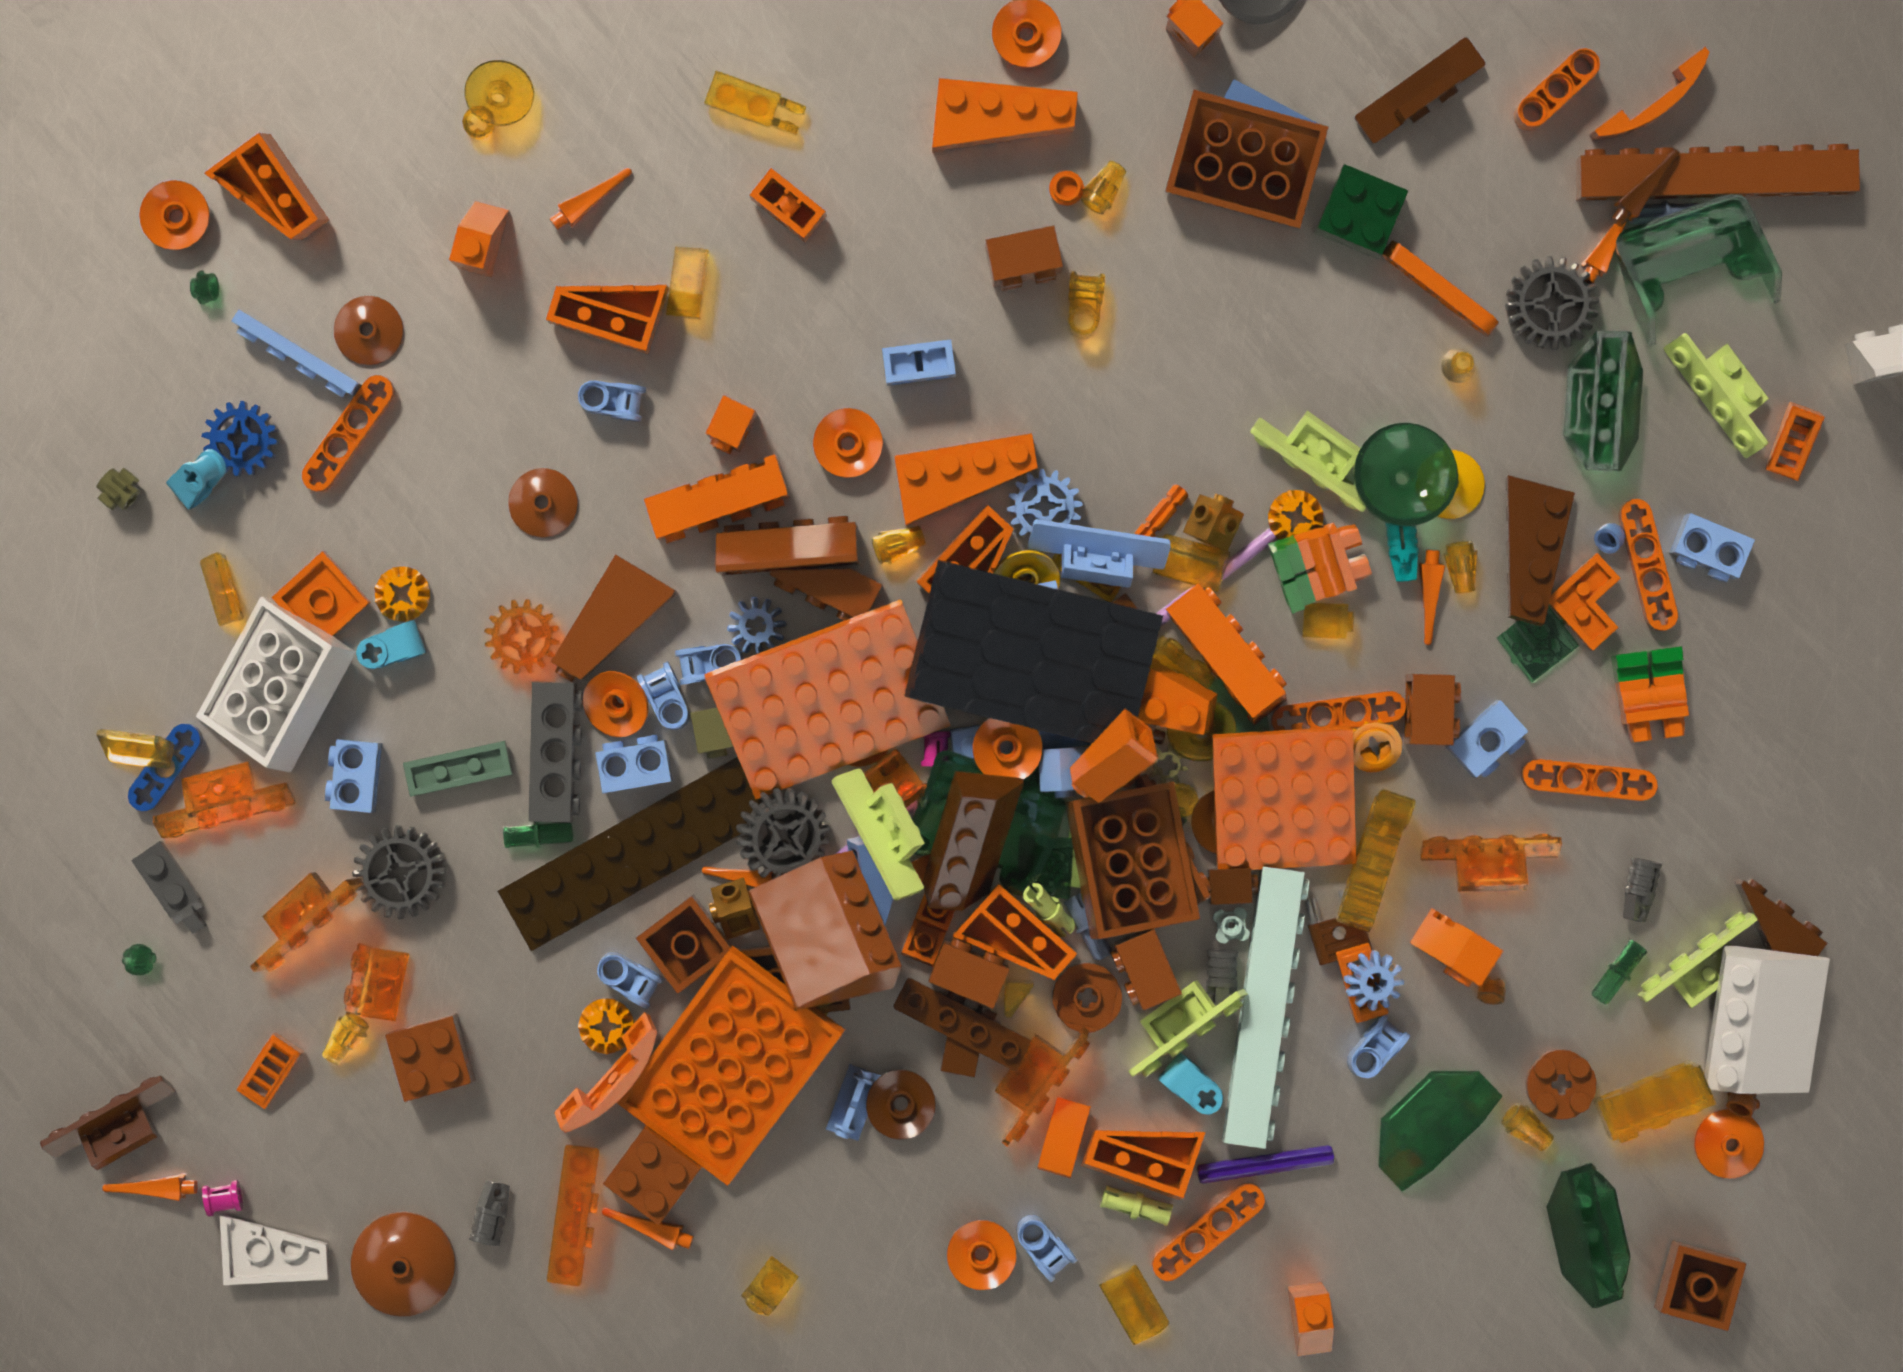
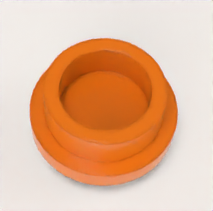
(1066, 188)

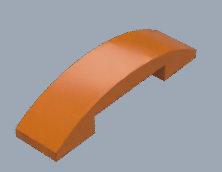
(1622, 125)
(582, 1107)

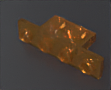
(221, 798)
(1491, 862)
(299, 912)
(1037, 1073)
(573, 1215)

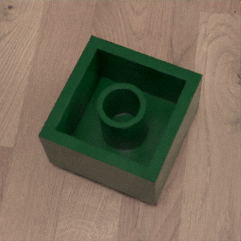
(1361, 211)

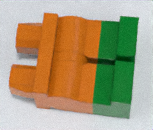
(1317, 565)
(1647, 701)

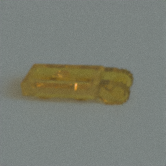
(750, 102)

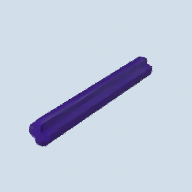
(1265, 1164)

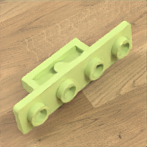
(1724, 389)
(1317, 451)
(884, 829)
(1698, 974)
(1181, 1019)

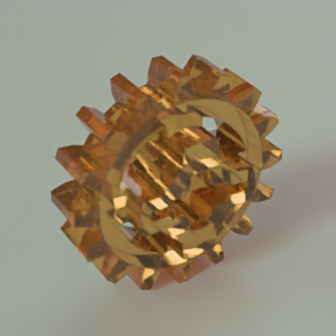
(506, 640)

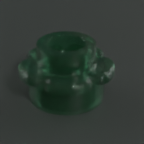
(204, 287)
(138, 959)

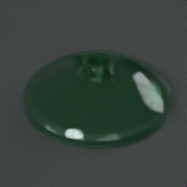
(1421, 458)

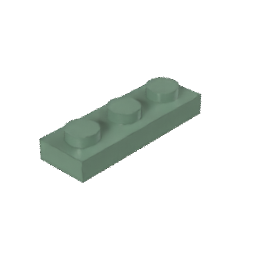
(457, 768)

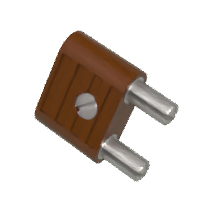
(1332, 936)

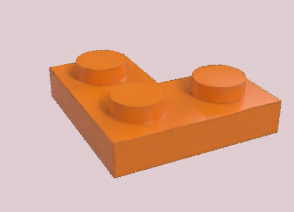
(1577, 600)

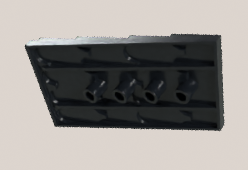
(1030, 653)

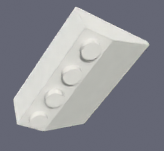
(1876, 356)
(275, 685)
(1765, 1021)

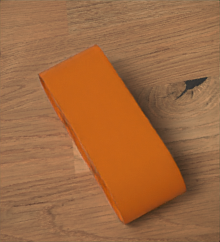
(1565, 75)

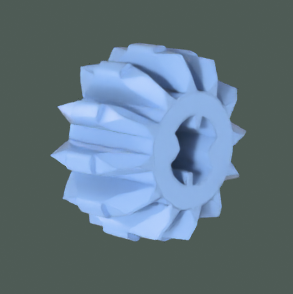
(753, 615)
(1383, 969)

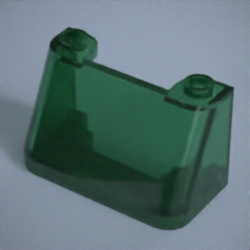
(1030, 833)

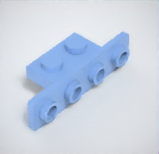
(1098, 553)

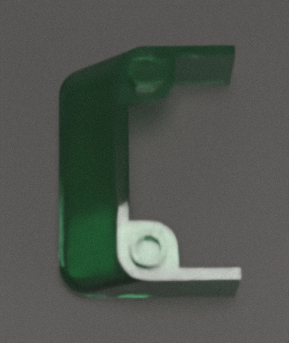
(1691, 242)

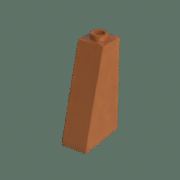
(612, 614)

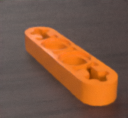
(1440, 288)
(352, 436)
(1653, 563)
(1338, 711)
(1589, 776)
(1204, 1227)

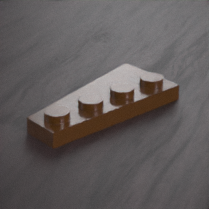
(1535, 540)

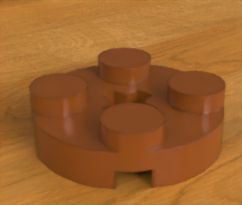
(1076, 980)
(1546, 1070)

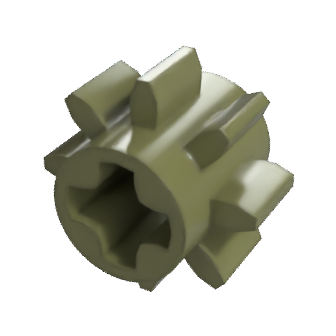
(118, 489)
(1171, 773)

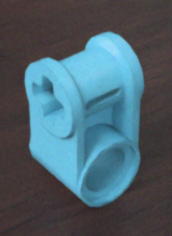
(197, 479)
(397, 645)
(1186, 1082)

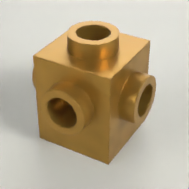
(1214, 521)
(731, 902)

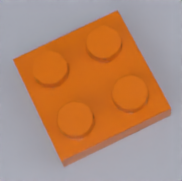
(322, 595)

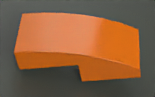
(927, 933)
(1063, 1137)

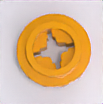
(1289, 502)
(418, 593)
(1388, 750)
(594, 1014)

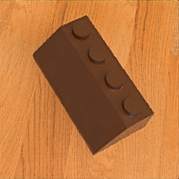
(970, 839)

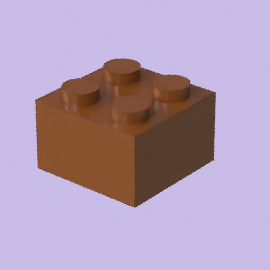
(1024, 258)
(1430, 709)
(685, 944)
(1146, 969)
(969, 972)
(430, 1057)
(652, 1175)
(1700, 1285)

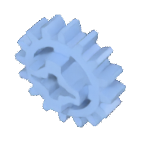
(1043, 490)

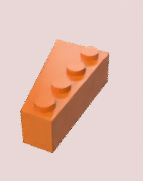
(997, 113)
(954, 474)
(717, 499)
(1227, 652)

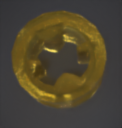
(477, 133)

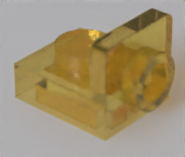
(1327, 621)
(769, 1287)

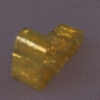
(1374, 859)

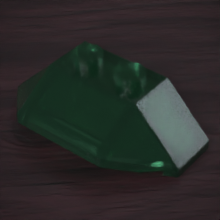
(1604, 401)
(1432, 1122)
(1589, 1235)

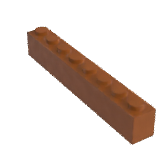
(1721, 173)

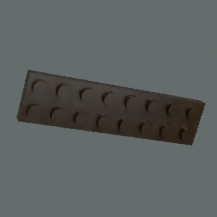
(629, 855)

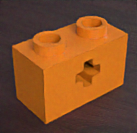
(1193, 25)
(788, 205)
(730, 425)

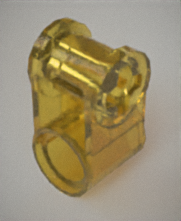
(1085, 297)

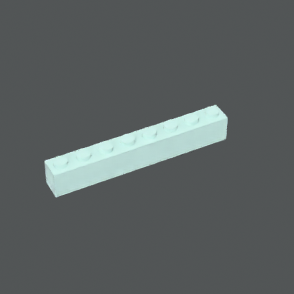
(1263, 1009)

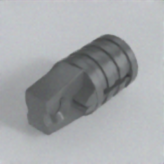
(1640, 888)
(1221, 974)
(490, 1214)

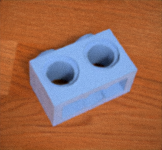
(918, 362)
(1714, 539)
(635, 774)
(364, 777)

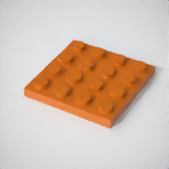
(1284, 798)

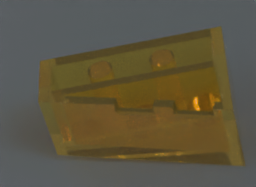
(1654, 1101)

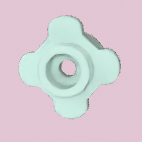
(1238, 918)

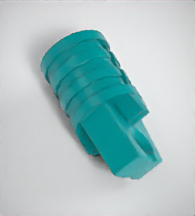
(1406, 560)

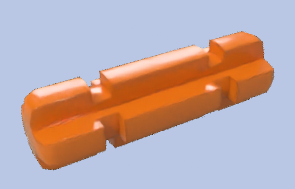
(1163, 511)

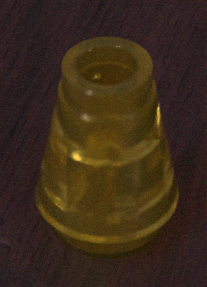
(1103, 188)
(1451, 369)
(897, 543)
(1462, 564)
(345, 1037)
(1526, 1126)

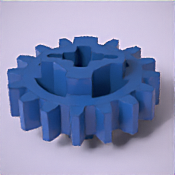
(242, 422)

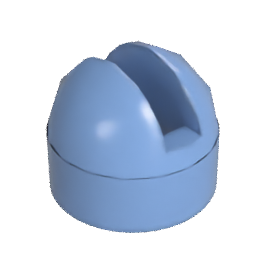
(1609, 538)

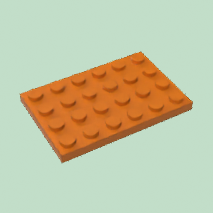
(823, 700)
(730, 1066)

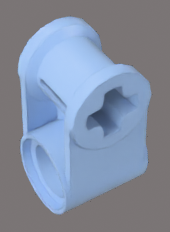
(614, 400)
(704, 661)
(665, 694)
(631, 979)
(1378, 1046)
(1048, 1251)

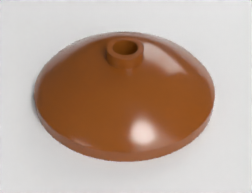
(416, 1243)

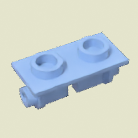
(850, 1107)

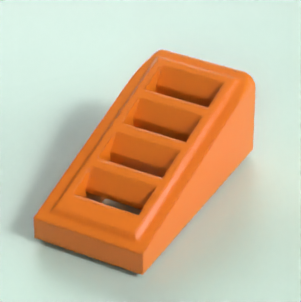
(1787, 424)
(1348, 955)
(284, 1046)

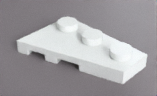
(269, 1255)

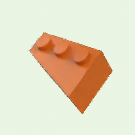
(270, 186)
(610, 313)
(975, 547)
(1176, 701)
(1015, 933)
(1461, 950)
(1146, 1159)

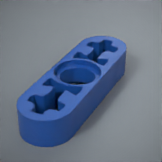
(156, 793)

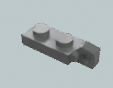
(170, 886)

